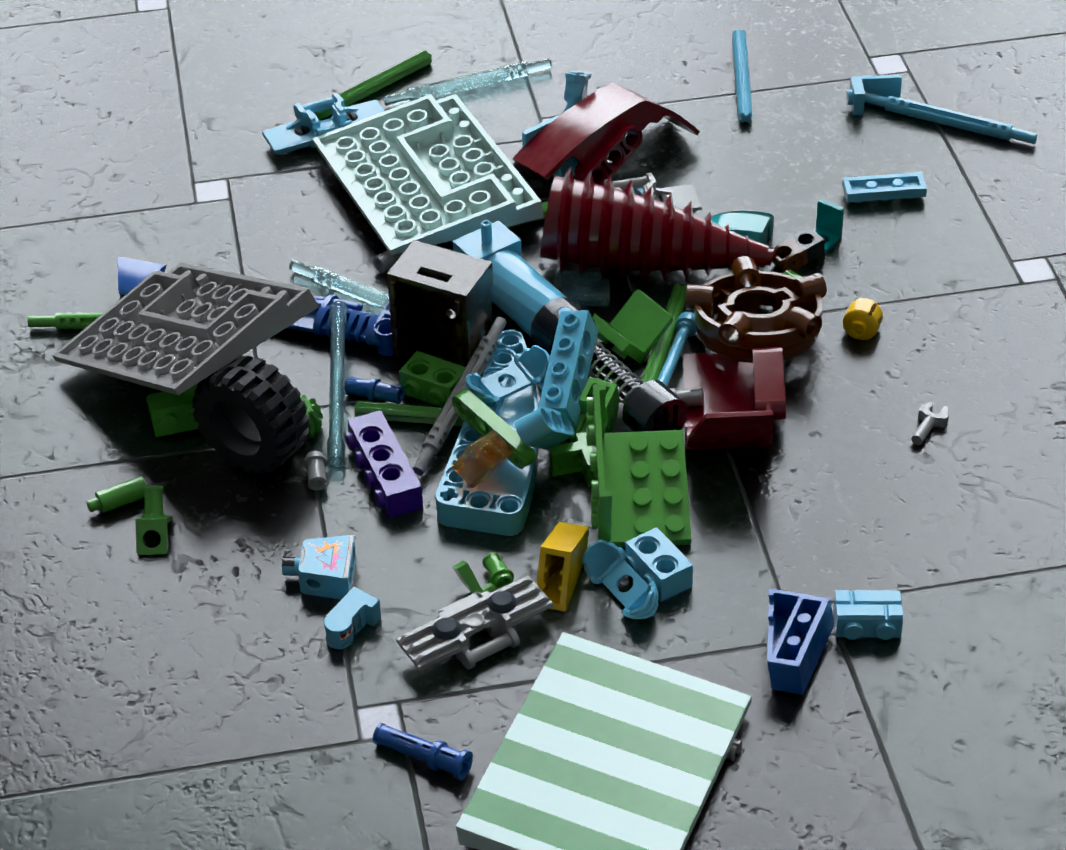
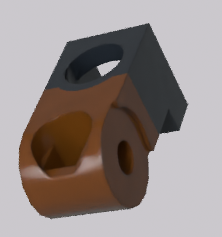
(799, 250)

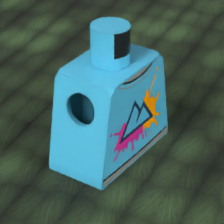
(324, 566)

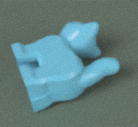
(576, 87)

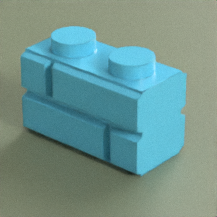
(868, 614)

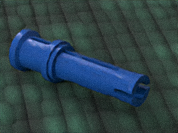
(436, 754)

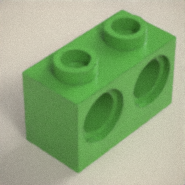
(429, 378)

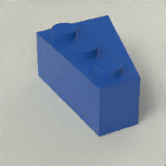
(796, 637)

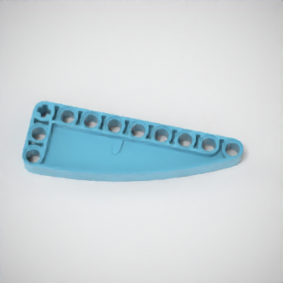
(504, 499)

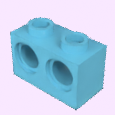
(659, 561)

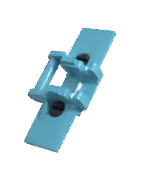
(307, 126)

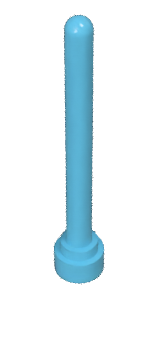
(685, 328)

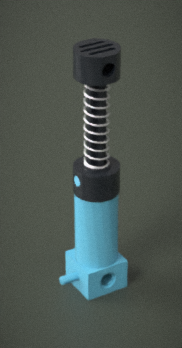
(536, 309)

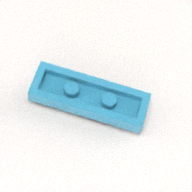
(884, 187)

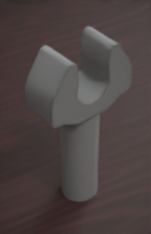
(929, 421)

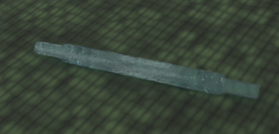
(468, 81)
(340, 283)

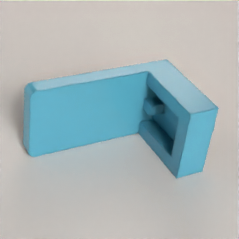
(879, 85)

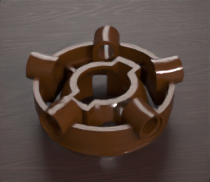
(737, 302)

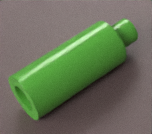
(118, 495)

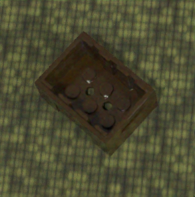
(424, 289)

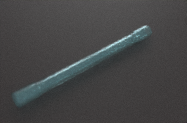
(335, 440)

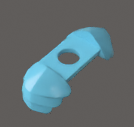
(528, 370)
(607, 565)

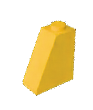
(561, 562)

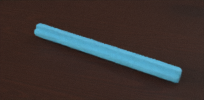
(742, 76)

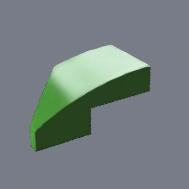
(469, 580)

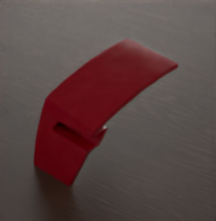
(593, 131)
(738, 400)

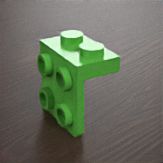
(635, 327)
(172, 412)

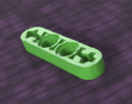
(485, 420)

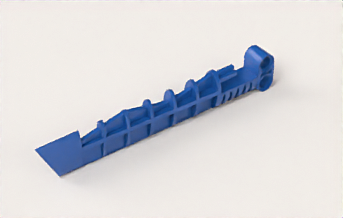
(361, 326)

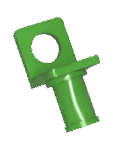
(152, 520)

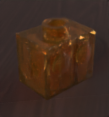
(482, 459)

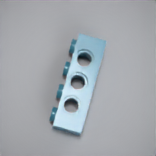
(569, 363)

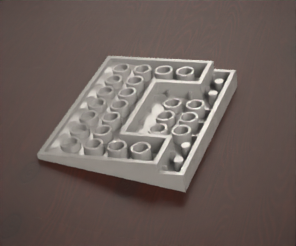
(185, 326)

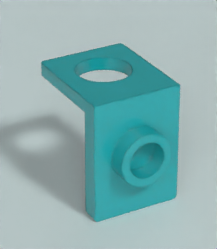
(829, 222)

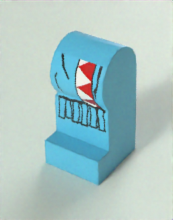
(350, 617)

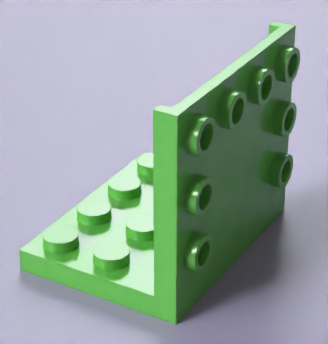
(636, 480)

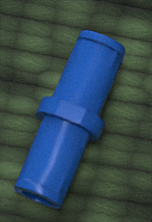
(374, 390)

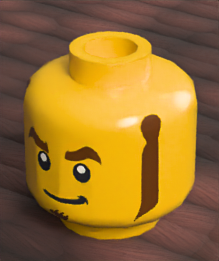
(864, 317)

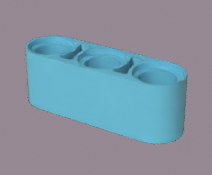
(544, 428)

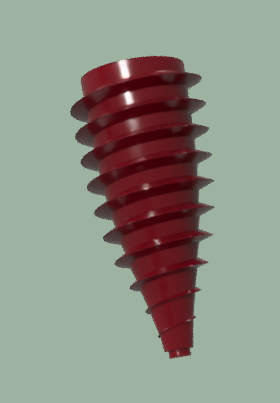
(636, 232)

